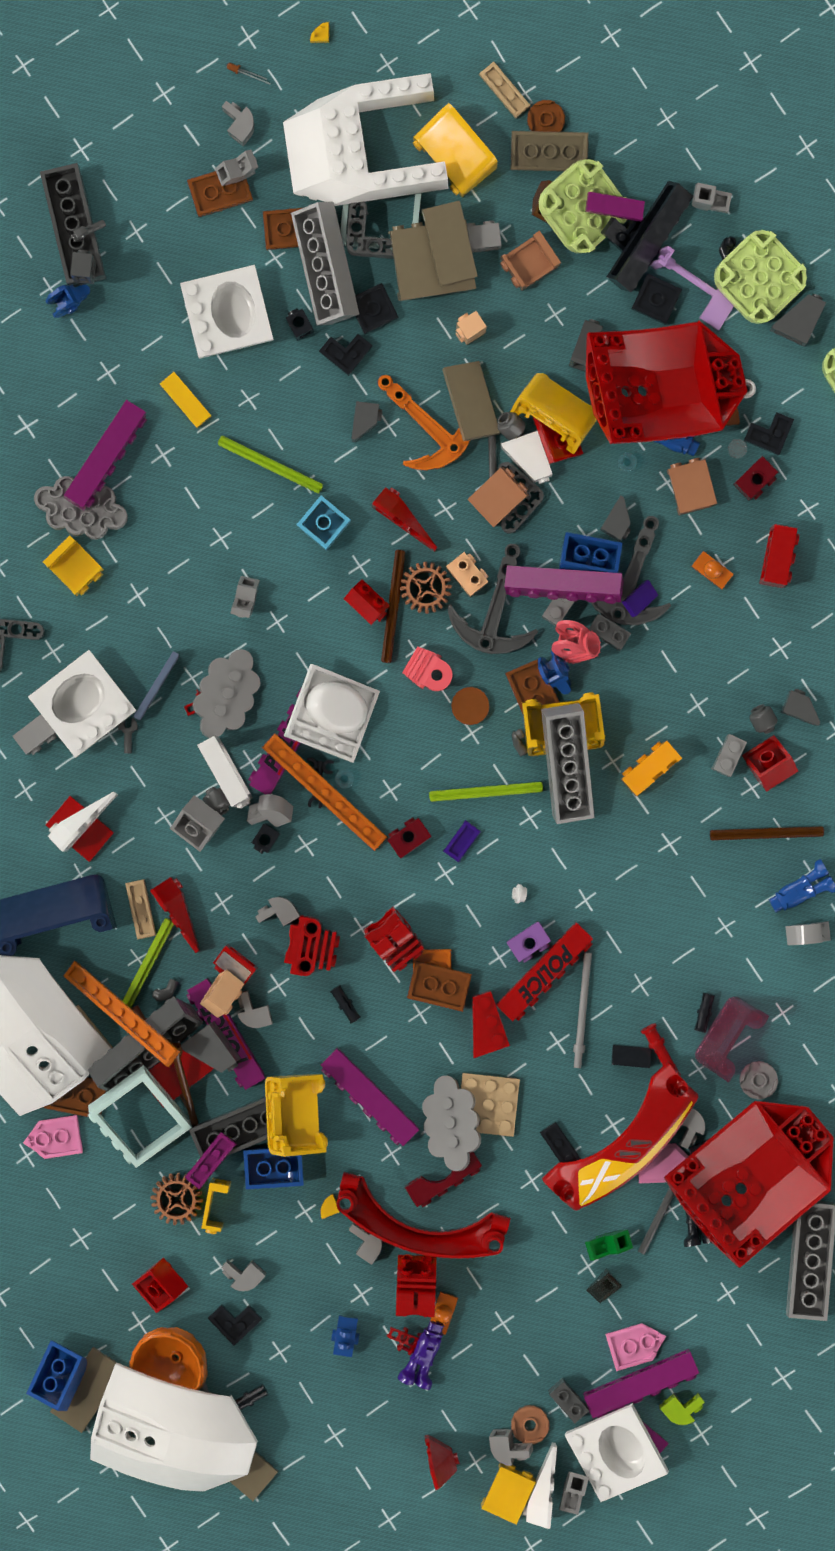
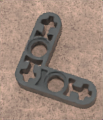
(364, 242)
(531, 488)
(30, 636)

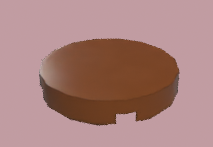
(546, 117)
(470, 706)

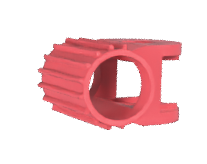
(581, 642)
(422, 665)

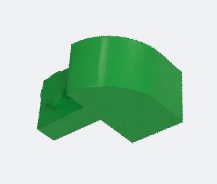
(609, 1243)

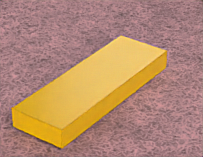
(185, 399)

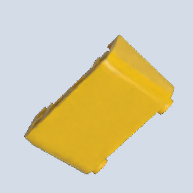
(452, 140)
(556, 409)
(534, 726)
(294, 1115)

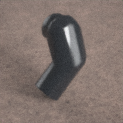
(726, 246)

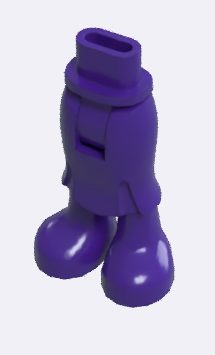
(424, 1354)

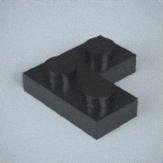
(618, 234)
(346, 358)
(772, 439)
(234, 1327)

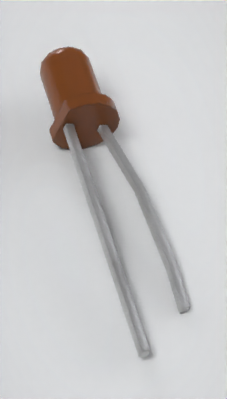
(236, 68)

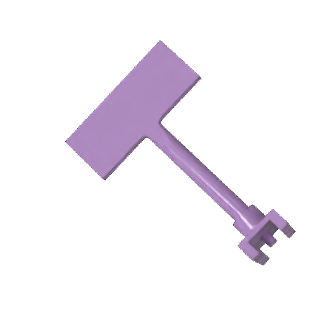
(719, 305)

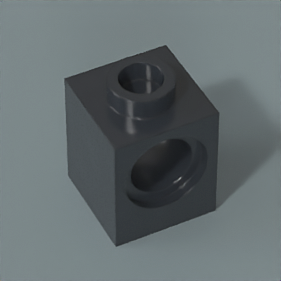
(299, 332)
(273, 834)

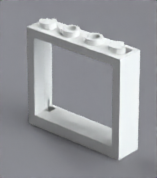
(225, 772)

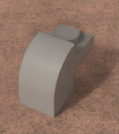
(243, 126)
(237, 169)
(708, 198)
(245, 597)
(270, 808)
(282, 907)
(808, 933)
(254, 1017)
(694, 1123)
(370, 1246)
(245, 1279)
(505, 1450)
(573, 1491)

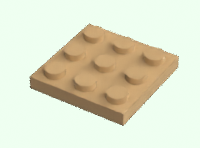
(494, 1102)

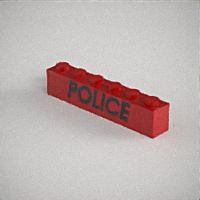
(544, 971)

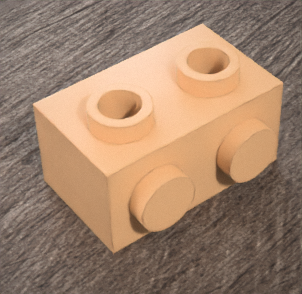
(470, 327)
(467, 574)
(222, 994)

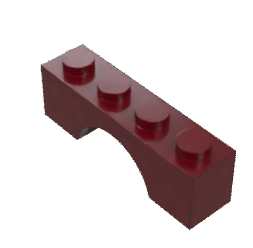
(422, 1189)

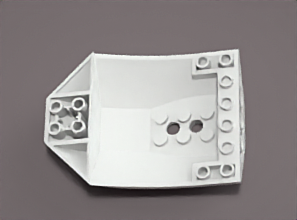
(42, 1016)
(196, 1433)

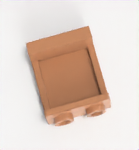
(530, 261)
(692, 486)
(498, 496)

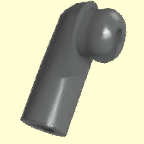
(517, 742)
(167, 993)

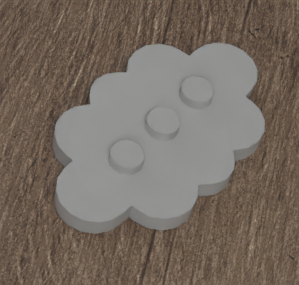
(93, 521)
(226, 693)
(451, 1123)

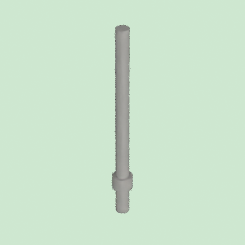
(579, 1048)

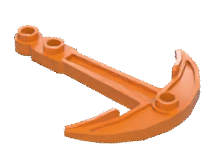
(441, 436)

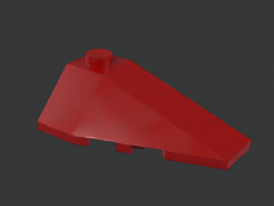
(394, 509)
(173, 901)
(441, 1461)

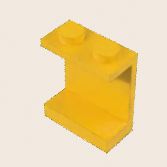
(73, 566)
(216, 1185)
(509, 1493)

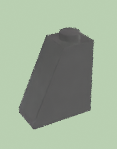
(800, 320)
(578, 357)
(212, 1048)

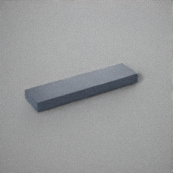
(156, 686)

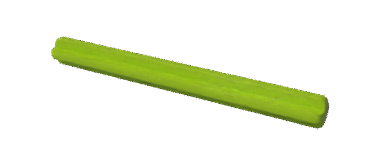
(270, 464)
(487, 791)
(148, 962)

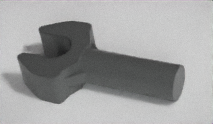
(82, 232)
(128, 735)

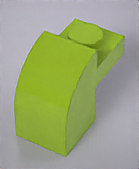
(680, 1413)

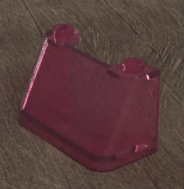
(723, 1034)

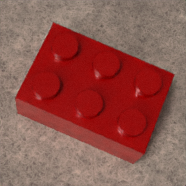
(779, 556)

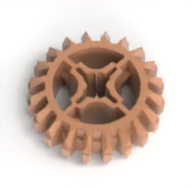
(411, 578)
(169, 1193)

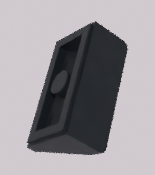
(631, 1056)

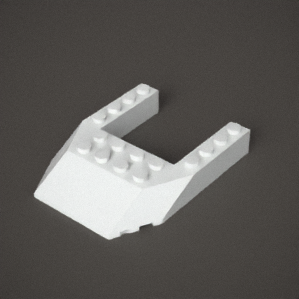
(329, 147)

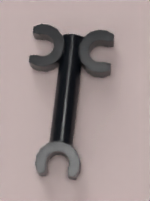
(319, 767)

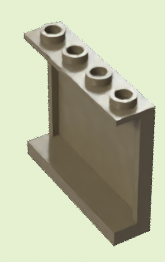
(416, 266)

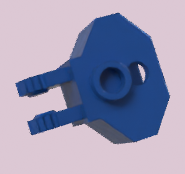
(67, 298)
(555, 673)
(345, 1336)

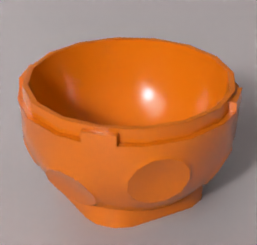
(156, 1357)

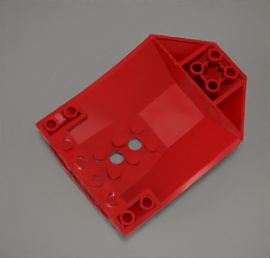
(687, 375)
(780, 1158)

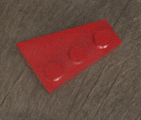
(487, 1025)

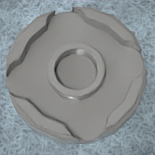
(758, 1080)

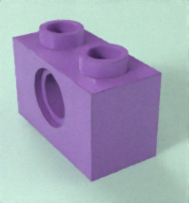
(534, 931)

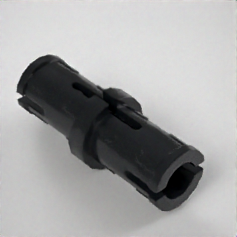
(345, 1004)
(704, 1012)
(249, 1398)

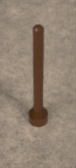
(184, 1086)

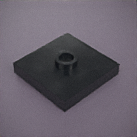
(656, 299)
(374, 309)

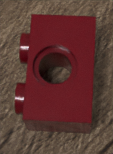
(761, 468)
(420, 835)

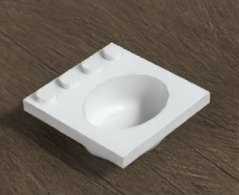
(226, 311)
(82, 703)
(331, 713)
(616, 1452)

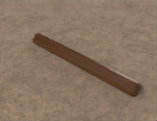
(393, 608)
(767, 833)

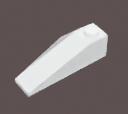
(73, 827)
(539, 1505)

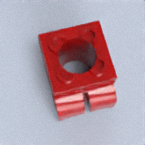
(394, 940)
(310, 946)
(416, 1285)

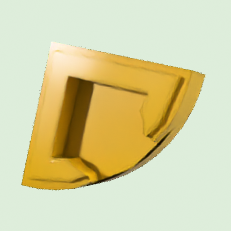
(320, 34)
(329, 1207)

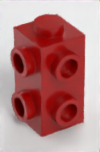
(367, 602)

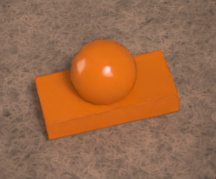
(712, 570)
(444, 1310)

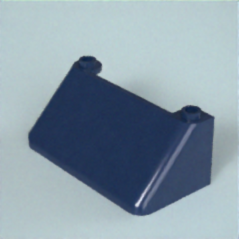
(54, 908)

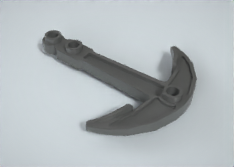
(630, 581)
(497, 644)

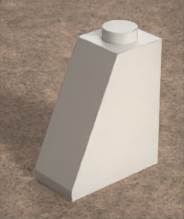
(529, 456)

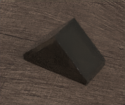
(604, 1286)

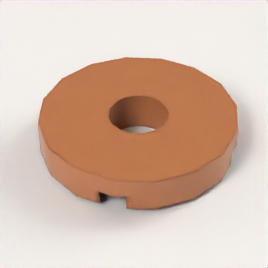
(527, 1413)

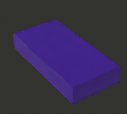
(640, 598)
(461, 841)

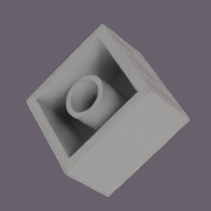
(197, 823)

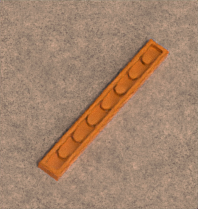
(324, 792)
(122, 1013)

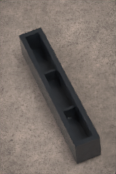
(650, 236)

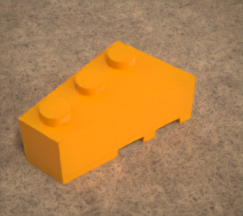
(650, 767)

